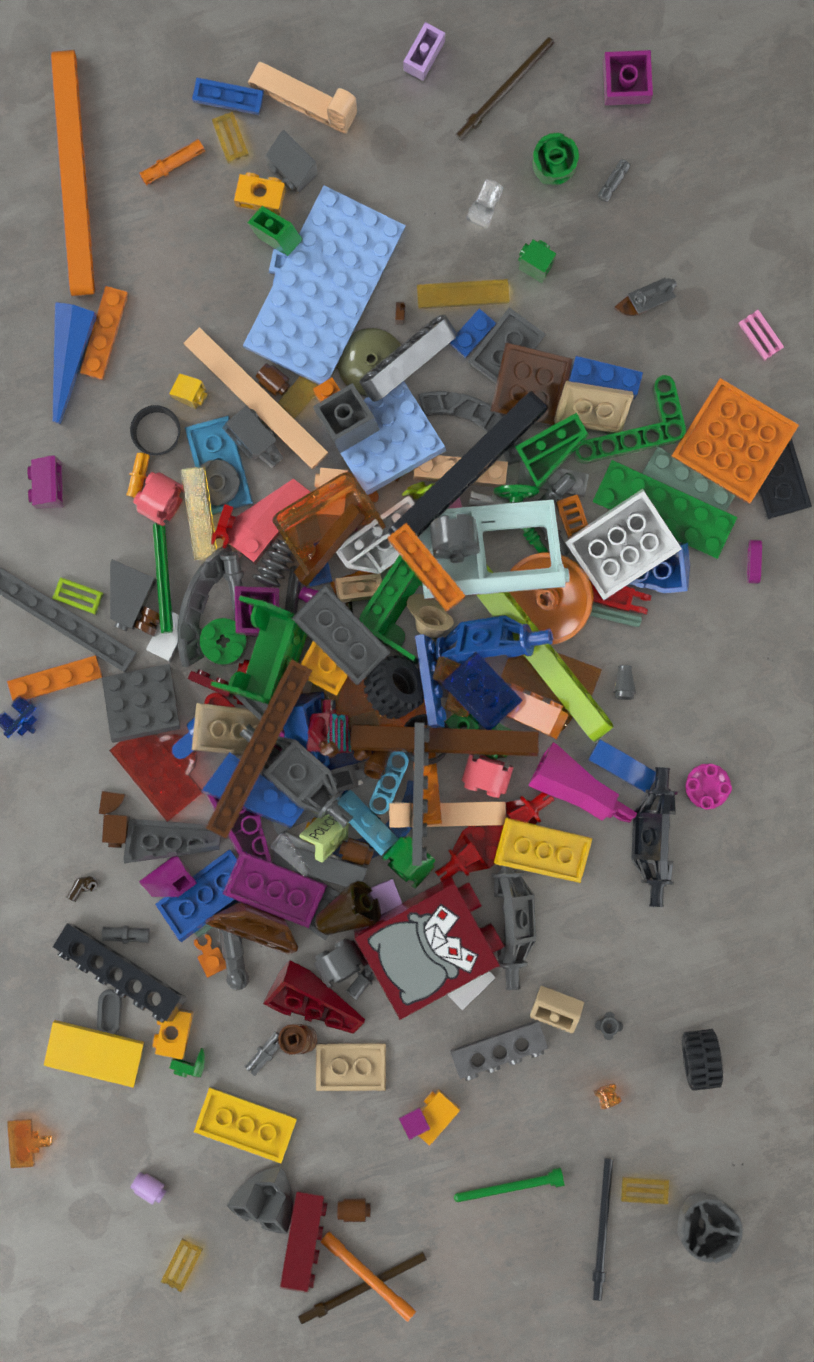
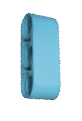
(389, 794)

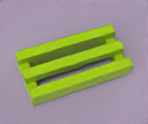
(96, 602)

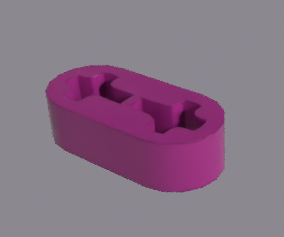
(754, 561)

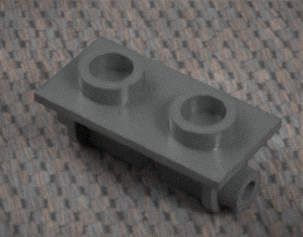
(653, 294)

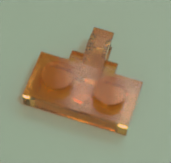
(24, 1143)

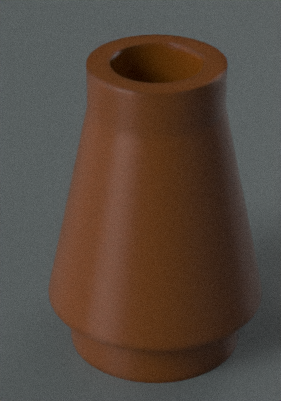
(376, 764)

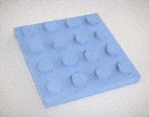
(400, 444)

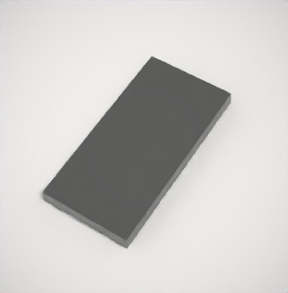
(340, 635)

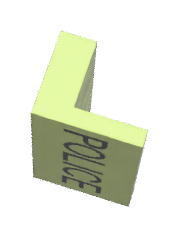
(326, 835)

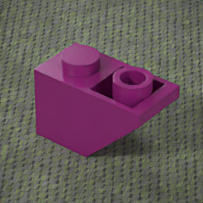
(169, 879)

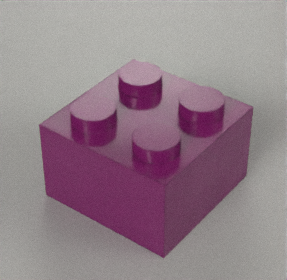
(627, 77)

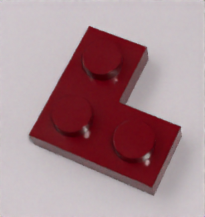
(202, 678)

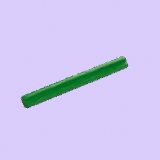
(163, 581)

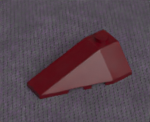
(304, 994)

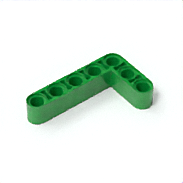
(639, 434)

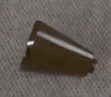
(349, 910)

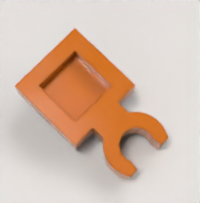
(211, 959)

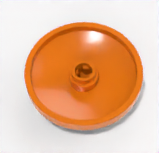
(559, 609)

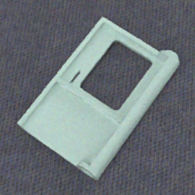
(472, 573)

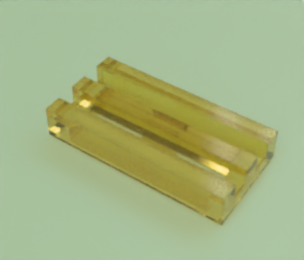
(237, 155)
(624, 1188)
(172, 1283)

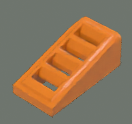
(568, 501)

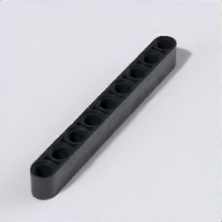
(472, 464)

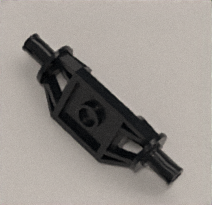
(651, 837)

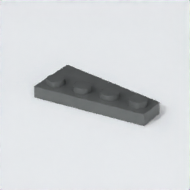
(167, 839)

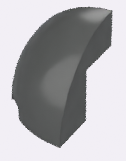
(265, 1200)

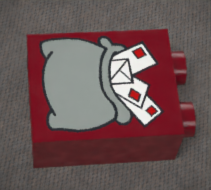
(429, 946)

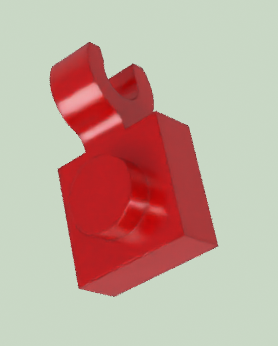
(225, 522)

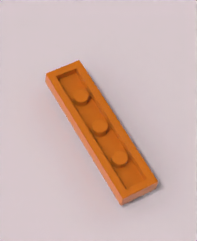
(104, 333)
(426, 567)
(55, 678)
(433, 813)

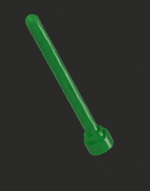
(553, 1178)

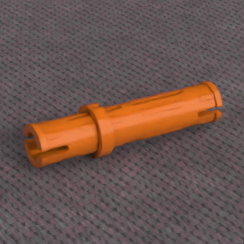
(166, 165)

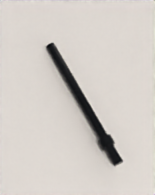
(599, 1274)

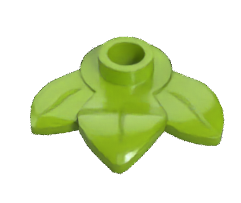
(417, 490)

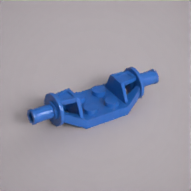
(490, 638)

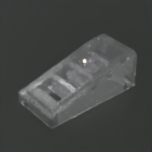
(288, 851)

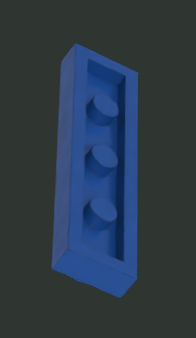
(431, 689)

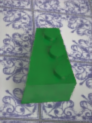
(551, 448)

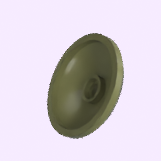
(364, 343)

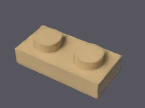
(357, 587)

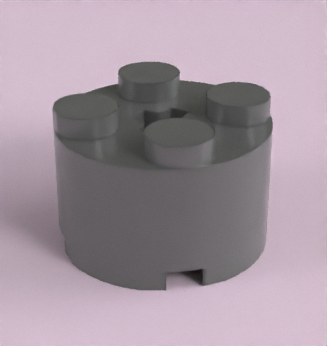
(454, 537)
(340, 963)

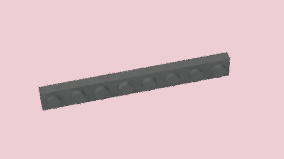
(65, 621)

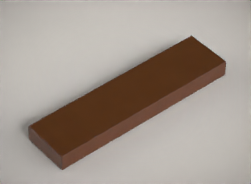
(331, 542)

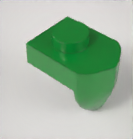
(184, 1068)

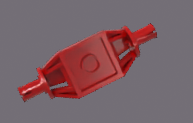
(484, 840)

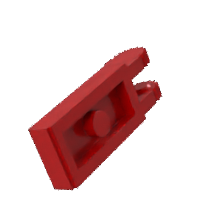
(622, 599)

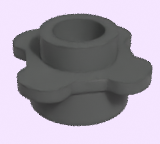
(615, 1026)

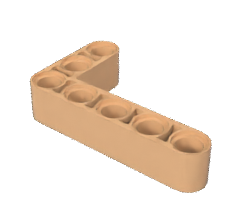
(332, 111)
(452, 814)

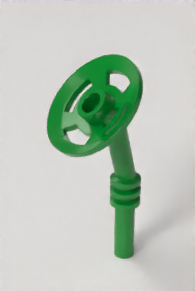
(516, 495)

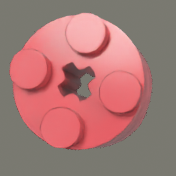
(159, 498)
(487, 775)

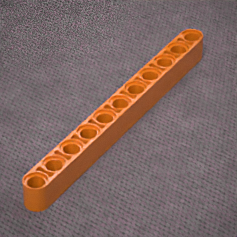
(73, 173)

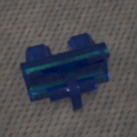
(11, 724)

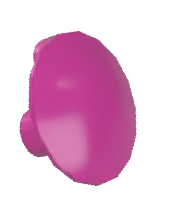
(708, 786)

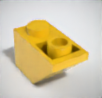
(188, 391)

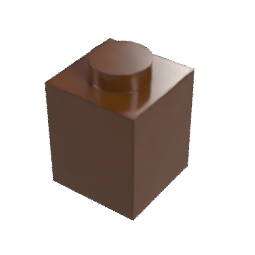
(115, 830)

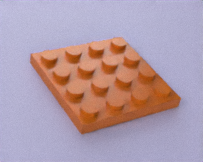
(735, 441)

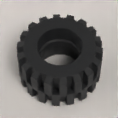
(394, 687)
(702, 1059)

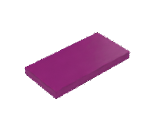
(274, 889)

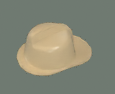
(429, 616)

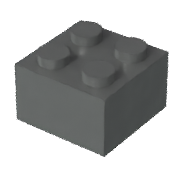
(346, 418)

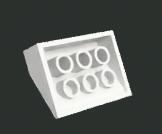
(623, 544)

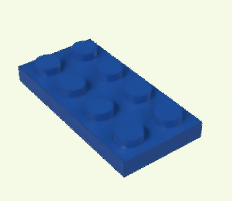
(203, 900)

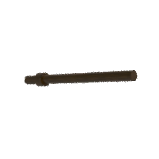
(475, 119)
(321, 1309)

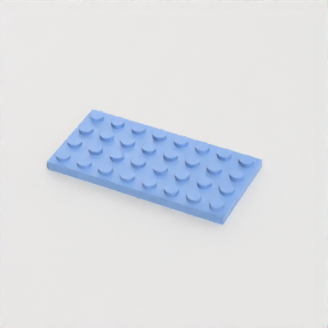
(324, 286)

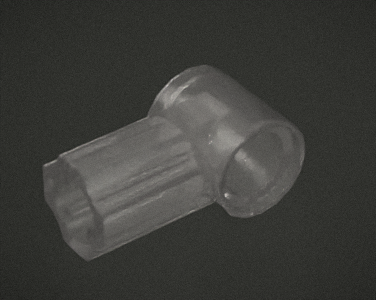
(482, 209)

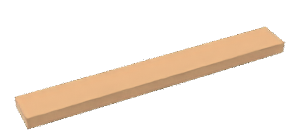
(256, 398)

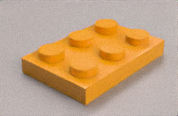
(324, 670)

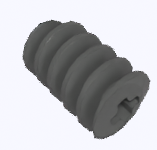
(274, 565)

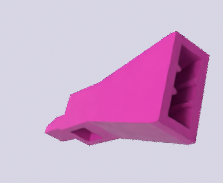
(567, 780)

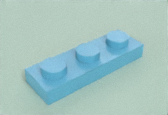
(367, 823)

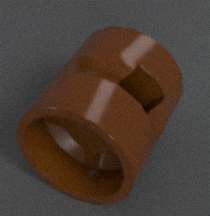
(297, 1039)

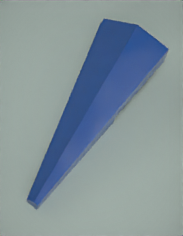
(71, 337)

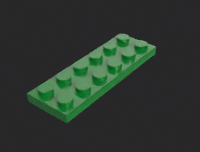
(685, 516)

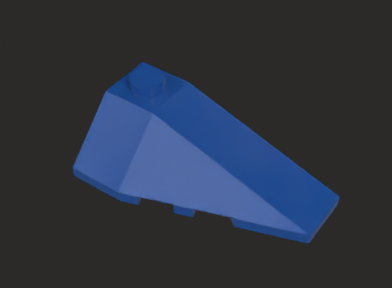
(670, 575)

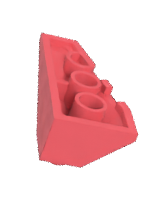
(254, 527)

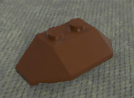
(255, 926)

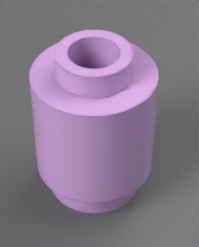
(148, 1188)

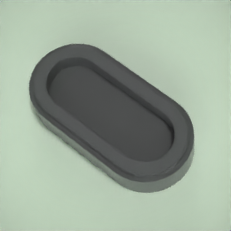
(109, 1012)

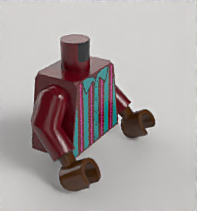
(331, 733)

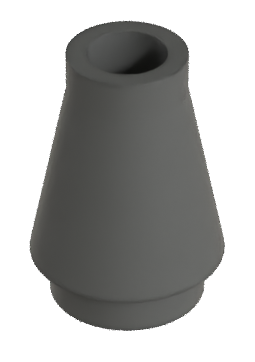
(624, 685)

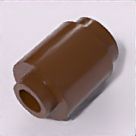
(273, 380)
(356, 851)
(353, 1210)

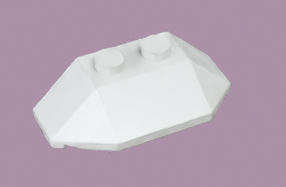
(369, 547)

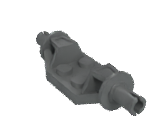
(302, 778)
(519, 923)

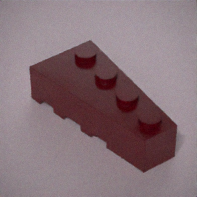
(302, 1242)

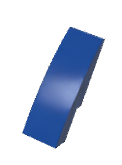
(622, 766)

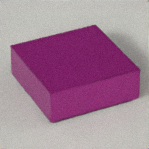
(414, 1123)

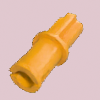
(138, 474)

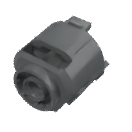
(716, 1239)

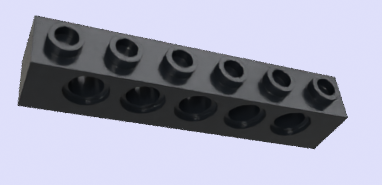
(67, 946)

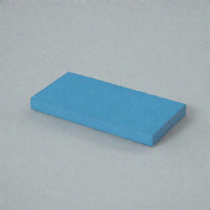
(211, 442)

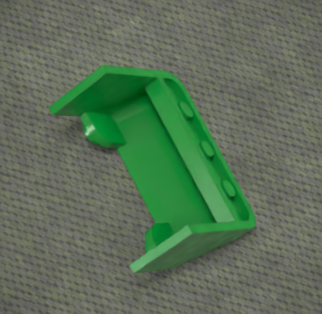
(388, 605)
(275, 646)

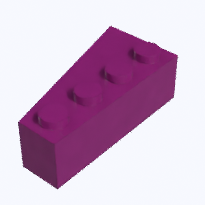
(247, 833)

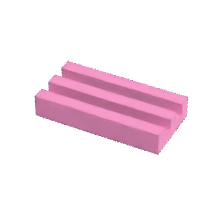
(743, 324)

